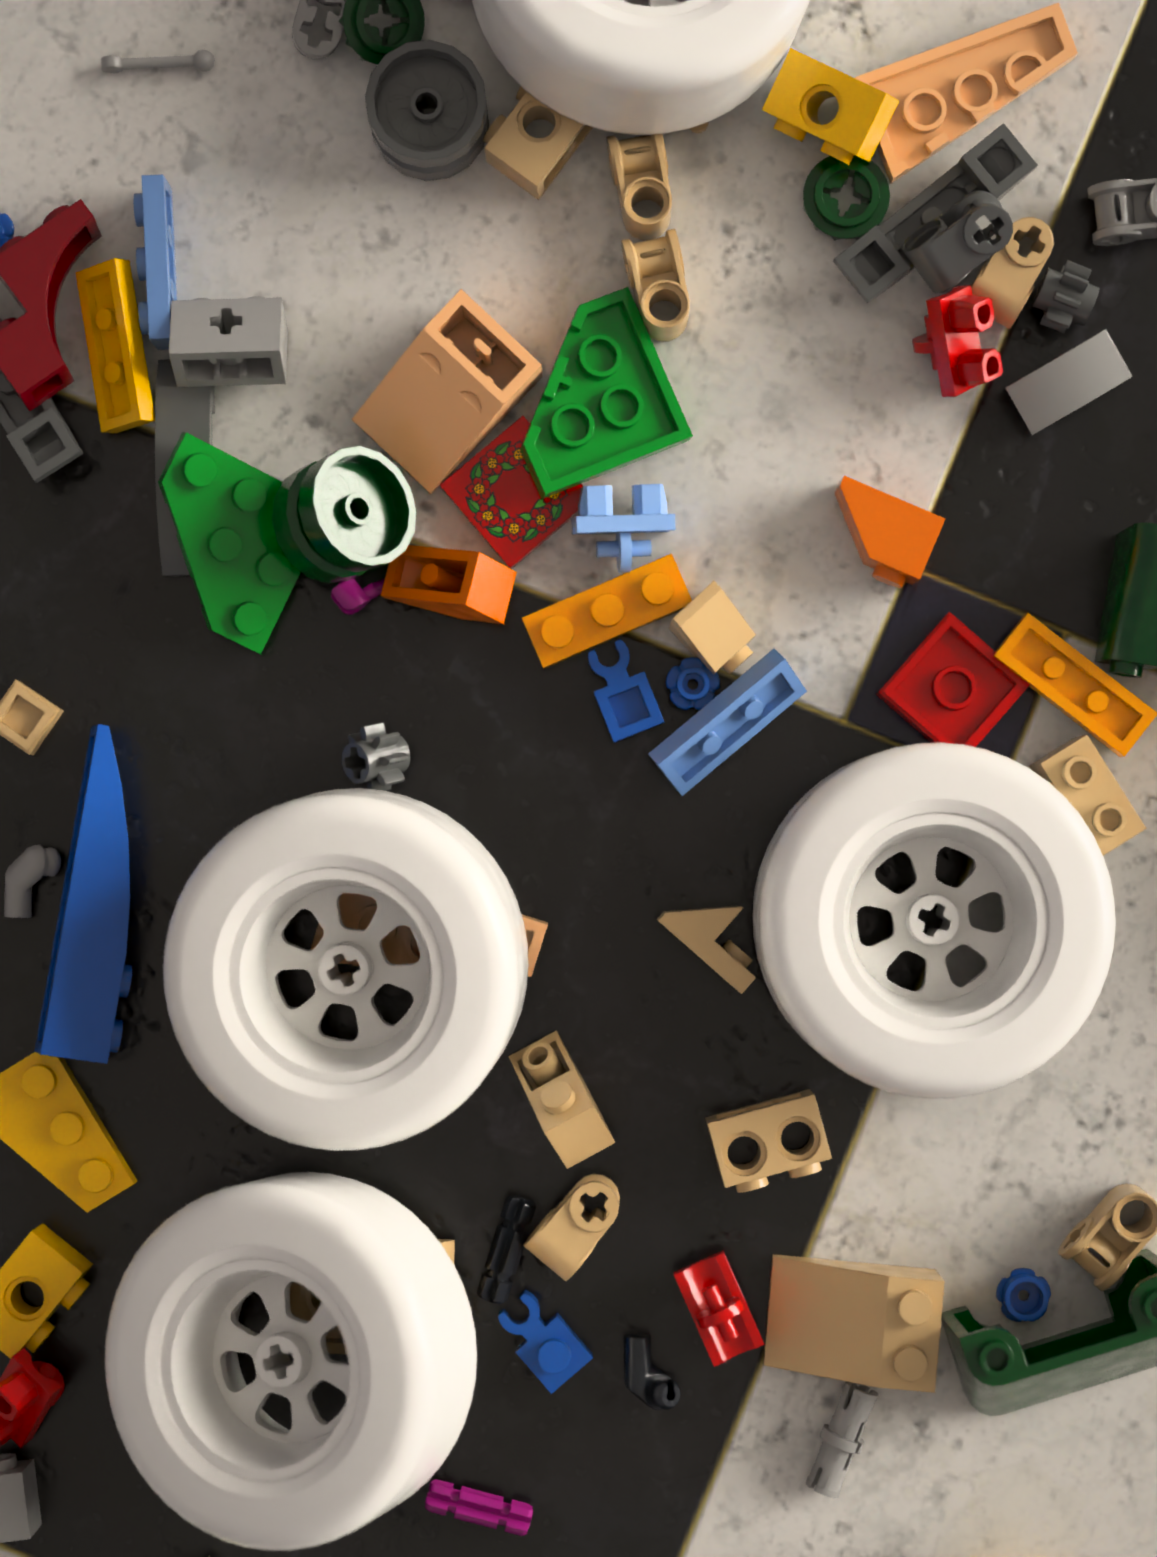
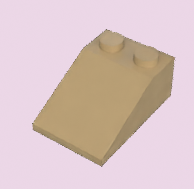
(855, 1321)

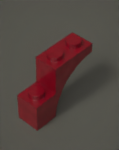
(34, 274)

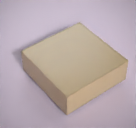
(26, 717)

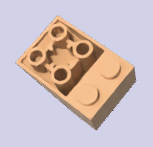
(448, 391)

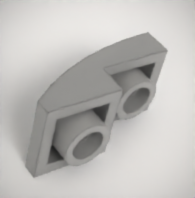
(1069, 382)

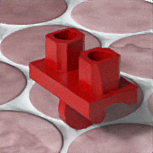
(954, 340)
(718, 1308)
(26, 1396)

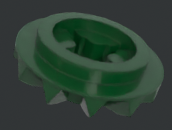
(367, 40)
(868, 185)

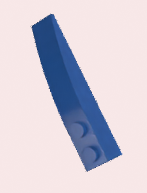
(92, 922)

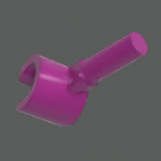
(352, 598)

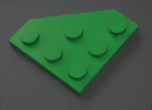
(602, 400)
(228, 540)

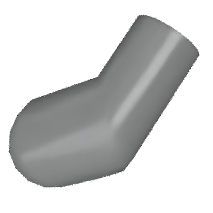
(24, 875)

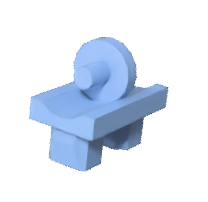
(597, 517)

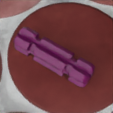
(478, 1507)

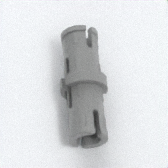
(841, 1439)

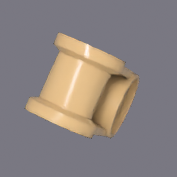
(641, 174)
(658, 275)
(1010, 277)
(570, 1232)
(1109, 1237)

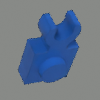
(626, 701)
(550, 1347)

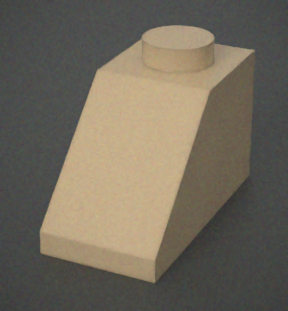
(714, 630)

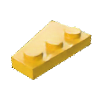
(59, 1132)

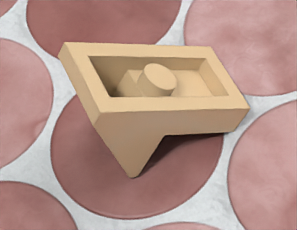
(699, 931)

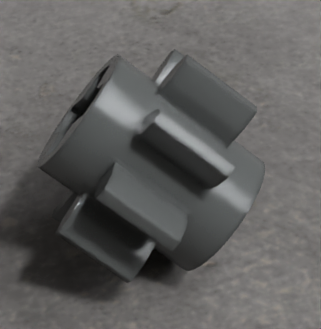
(1065, 296)
(376, 757)

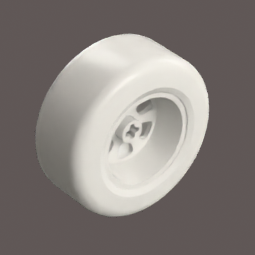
(640, 64)
(1038, 967)
(272, 1058)
(204, 1431)

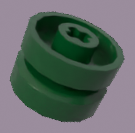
(344, 515)

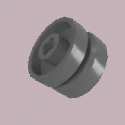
(421, 78)

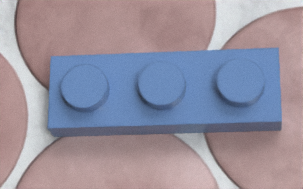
(157, 259)
(728, 722)

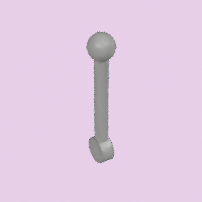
(202, 60)

